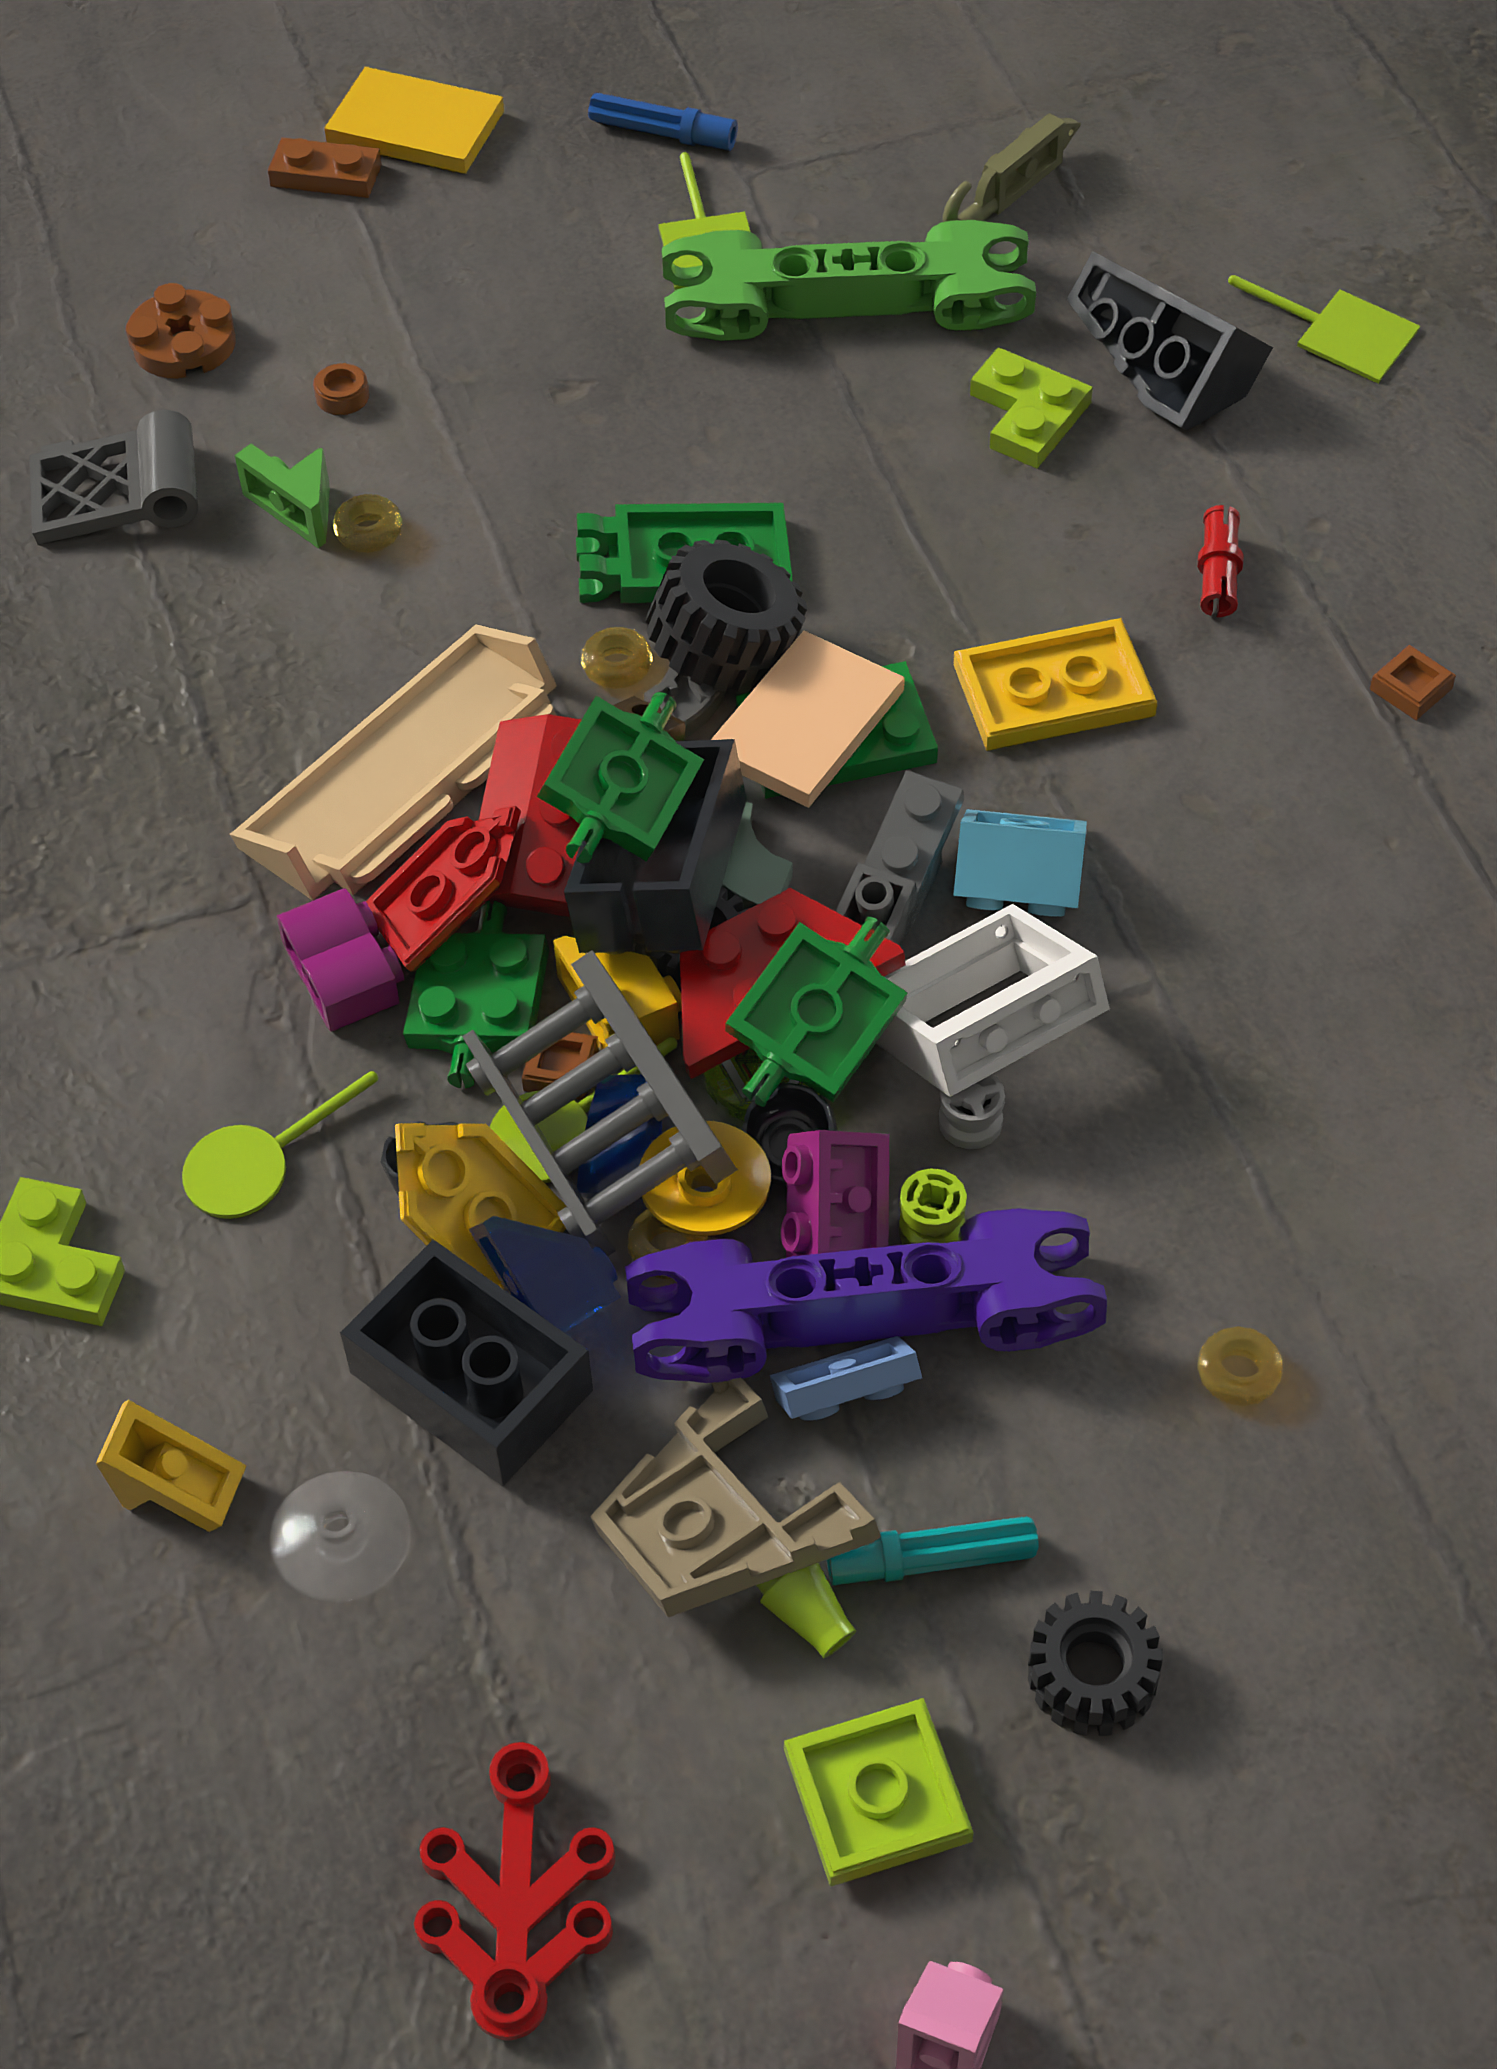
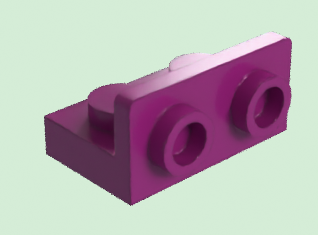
(835, 1192)

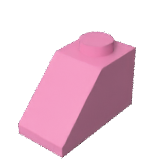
(948, 2019)

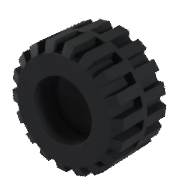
(724, 615)

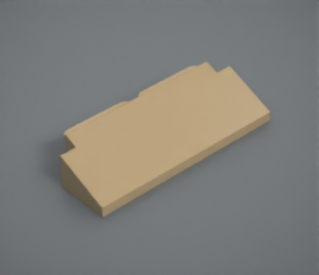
(399, 766)

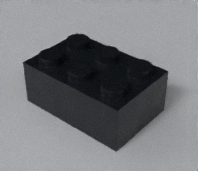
(468, 1361)

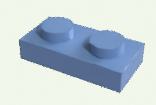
(867, 1371)

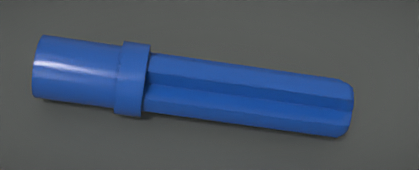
(687, 125)

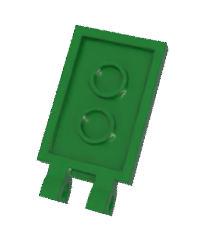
(648, 535)

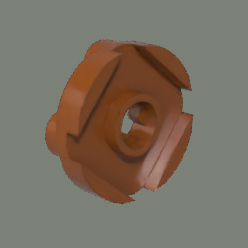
(206, 336)

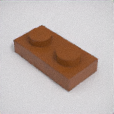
(324, 167)

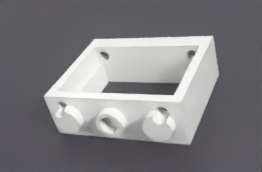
(1056, 997)

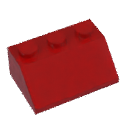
(518, 769)

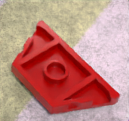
(735, 958)

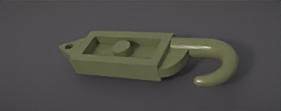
(1014, 169)

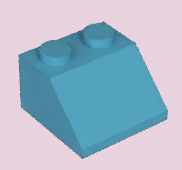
(1019, 861)

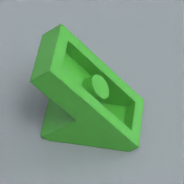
(291, 495)

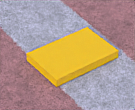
(415, 119)
(1054, 684)

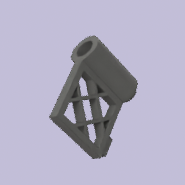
(157, 470)

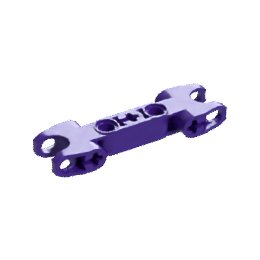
(986, 1280)

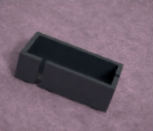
(673, 895)

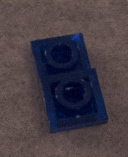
(625, 1153)

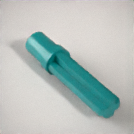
(936, 1550)

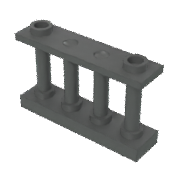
(658, 1098)

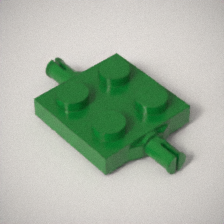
(621, 778)
(477, 984)
(816, 1011)

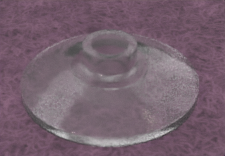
(347, 1561)

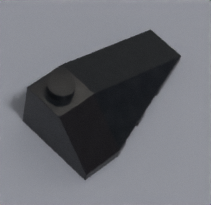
(1168, 348)

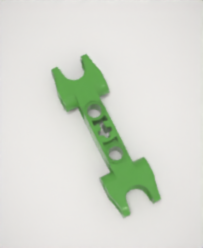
(944, 274)

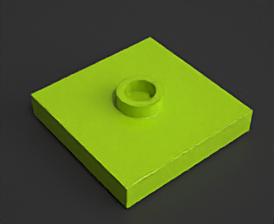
(877, 1792)

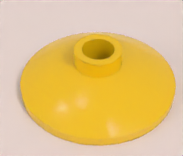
(731, 1202)

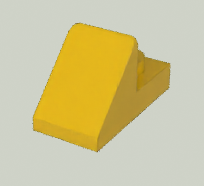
(164, 1464)

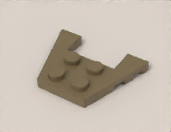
(697, 1529)

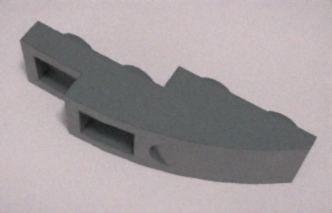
(903, 856)

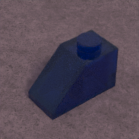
(548, 1270)

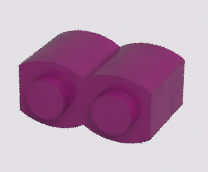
(340, 959)

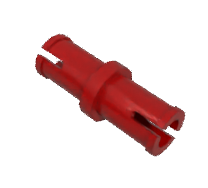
(1220, 561)

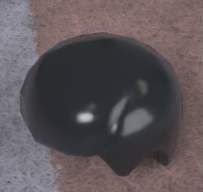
(787, 1111)

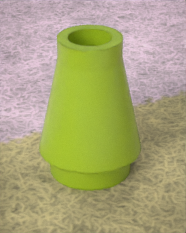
(809, 1608)

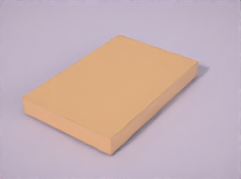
(809, 717)

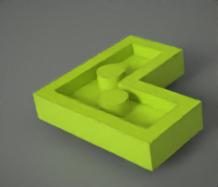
(1038, 403)
(41, 1268)

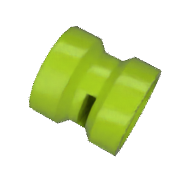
(931, 1207)

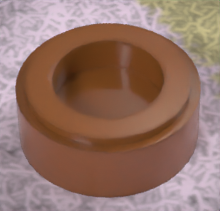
(341, 389)

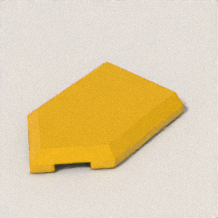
(461, 1177)

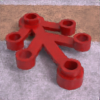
(515, 1904)

